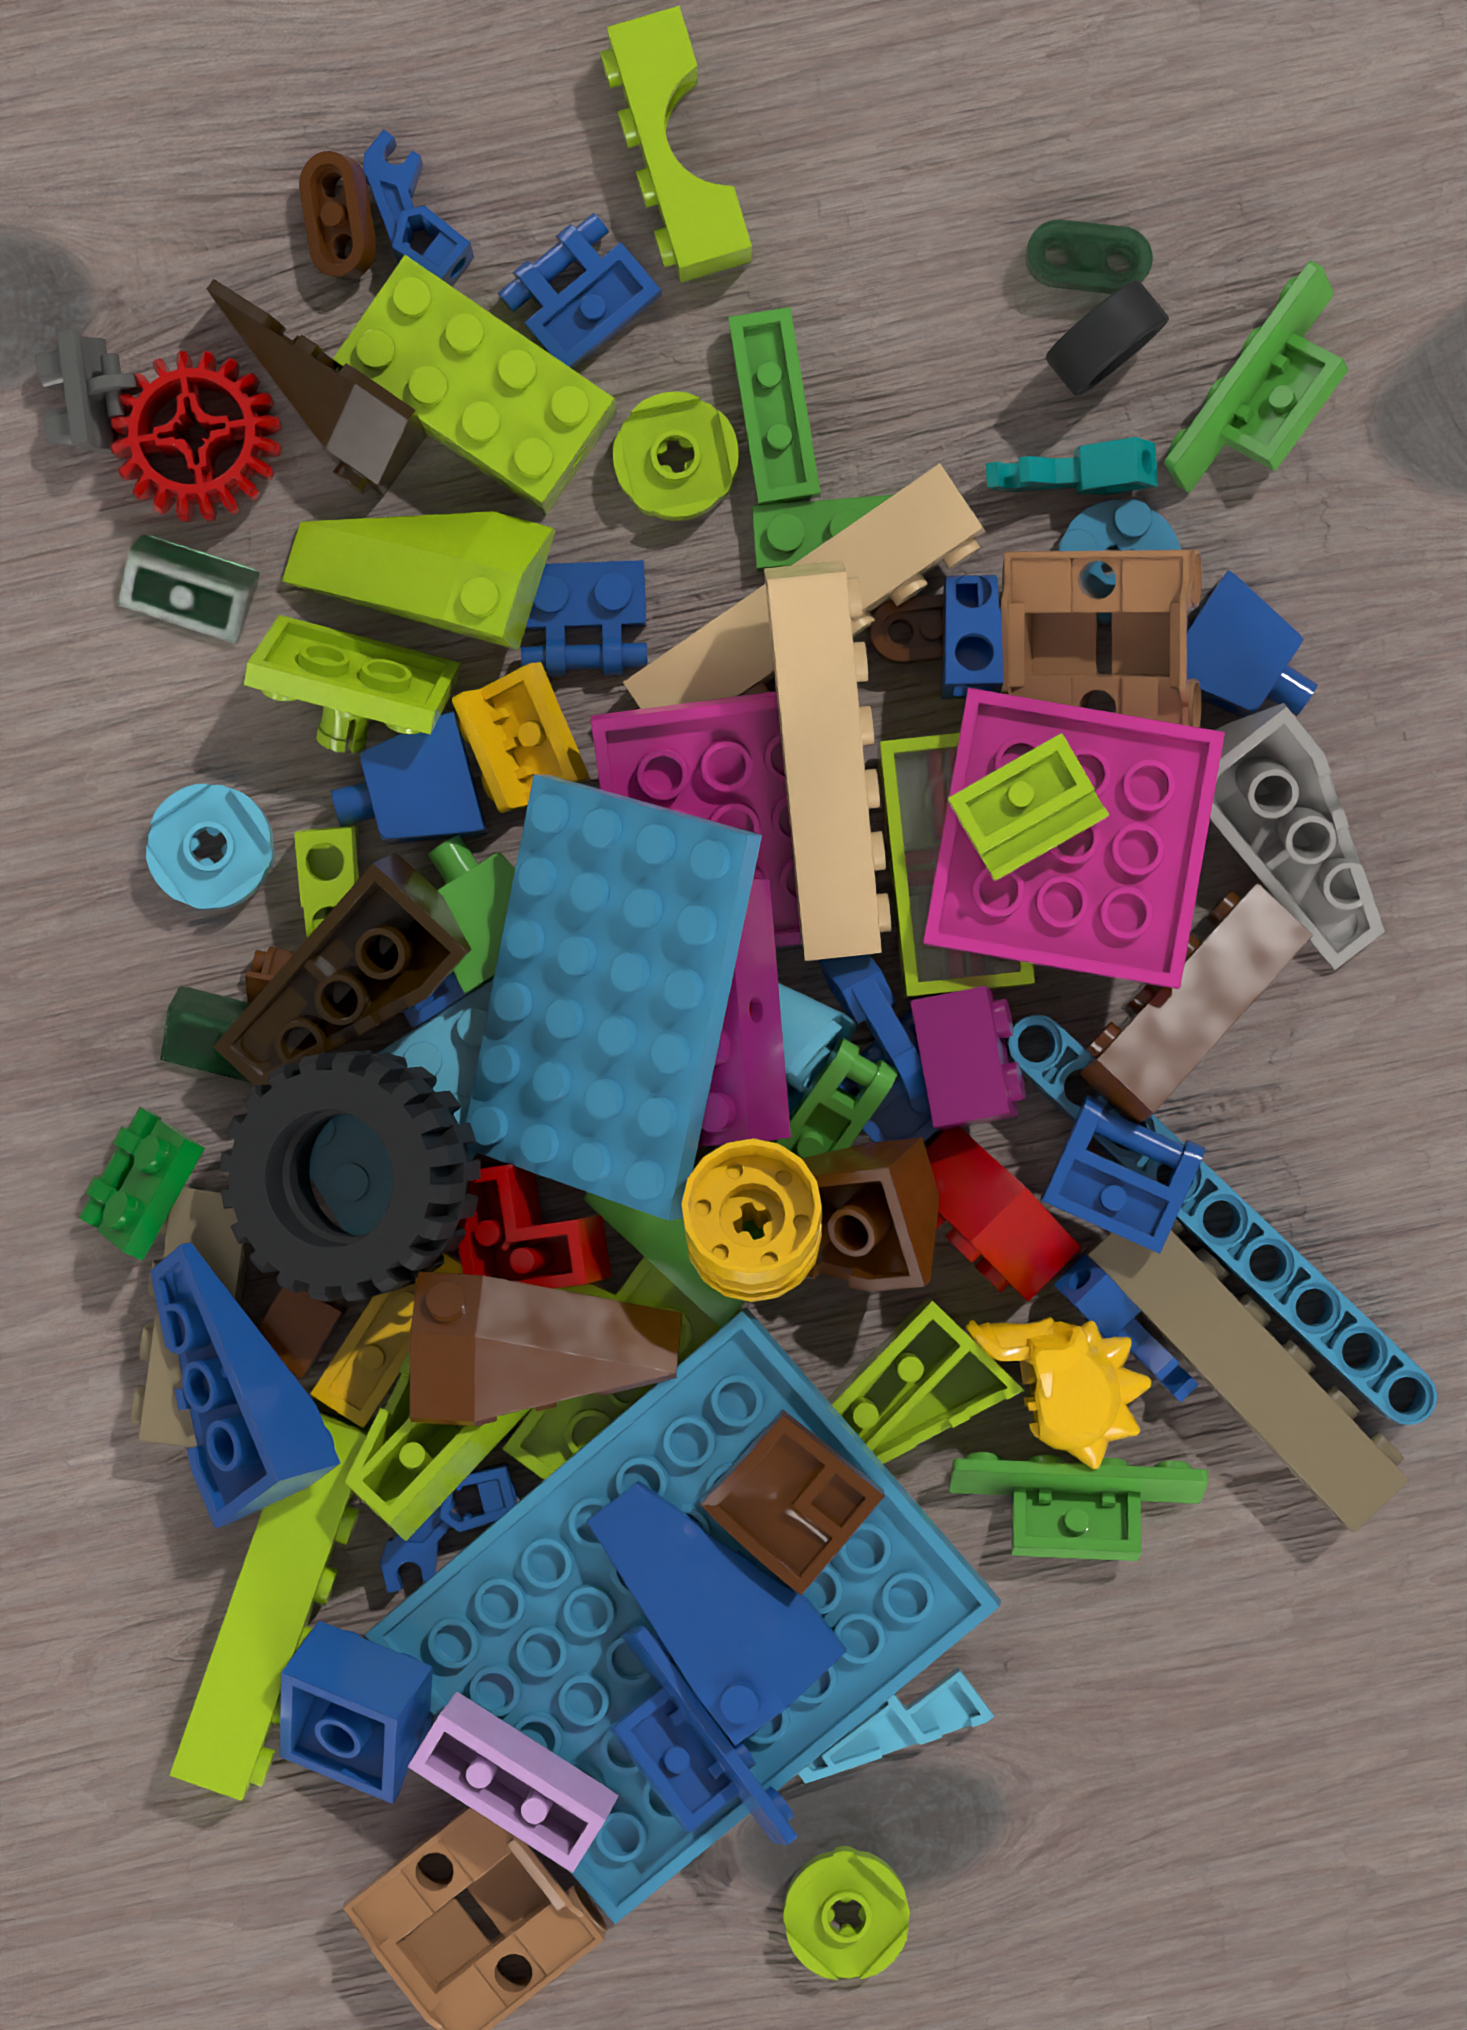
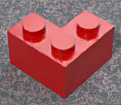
(996, 1217)
(514, 1244)

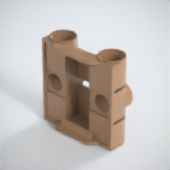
(1053, 630)
(440, 1951)

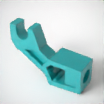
(1094, 470)

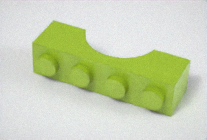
(699, 218)

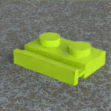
(1028, 807)

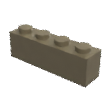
(204, 1222)

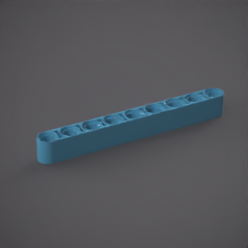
(1248, 1232)

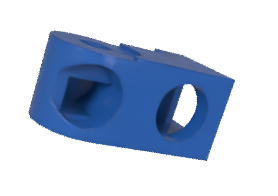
(971, 635)

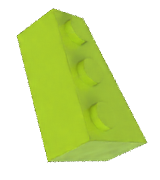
(920, 1384)

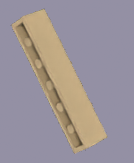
(883, 549)
(825, 759)

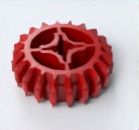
(169, 440)

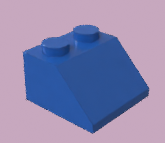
(353, 1710)

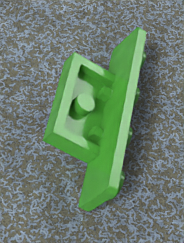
(1268, 391)
(1074, 1508)

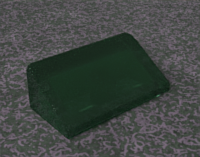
(188, 588)
(195, 1025)

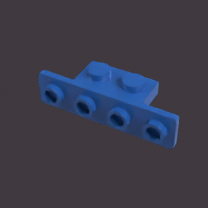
(687, 1753)

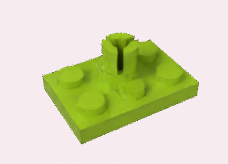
(351, 680)

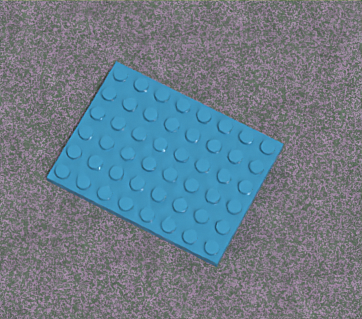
(539, 1612)

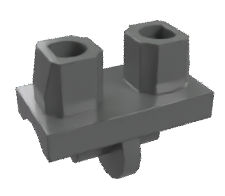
(91, 390)

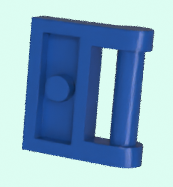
(1114, 1194)

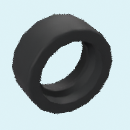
(1106, 337)

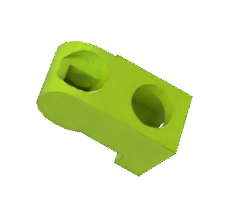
(325, 869)

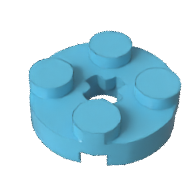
(174, 840)

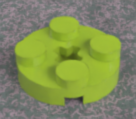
(645, 437)
(848, 1950)

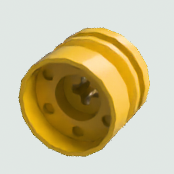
(758, 1184)

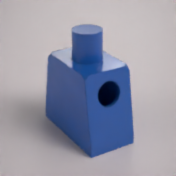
(1244, 651)
(416, 788)

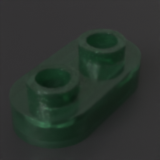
(1087, 253)

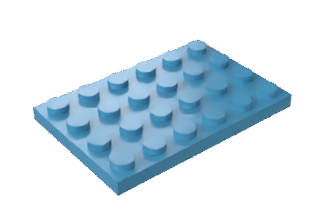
(610, 993)

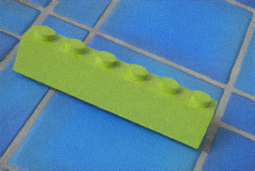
(266, 1625)

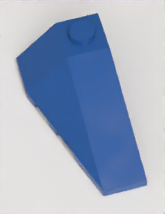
(248, 1411)
(724, 1621)

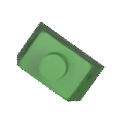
(478, 902)

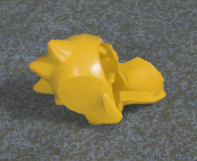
(1074, 1382)

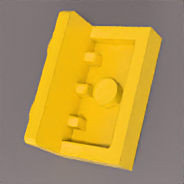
(517, 734)

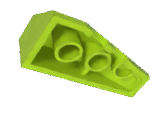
(437, 569)

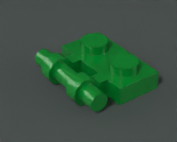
(140, 1182)

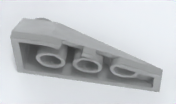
(1291, 830)

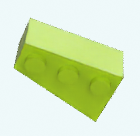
(415, 1466)

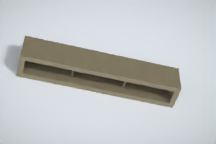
(1255, 1374)

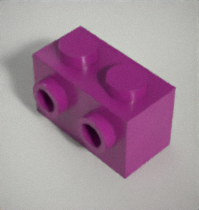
(967, 1057)

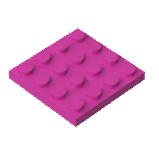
(714, 764)
(1112, 895)

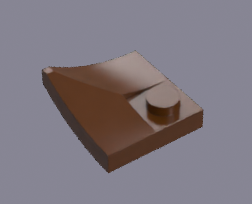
(792, 1501)

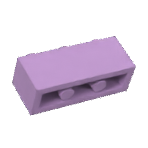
(513, 1781)

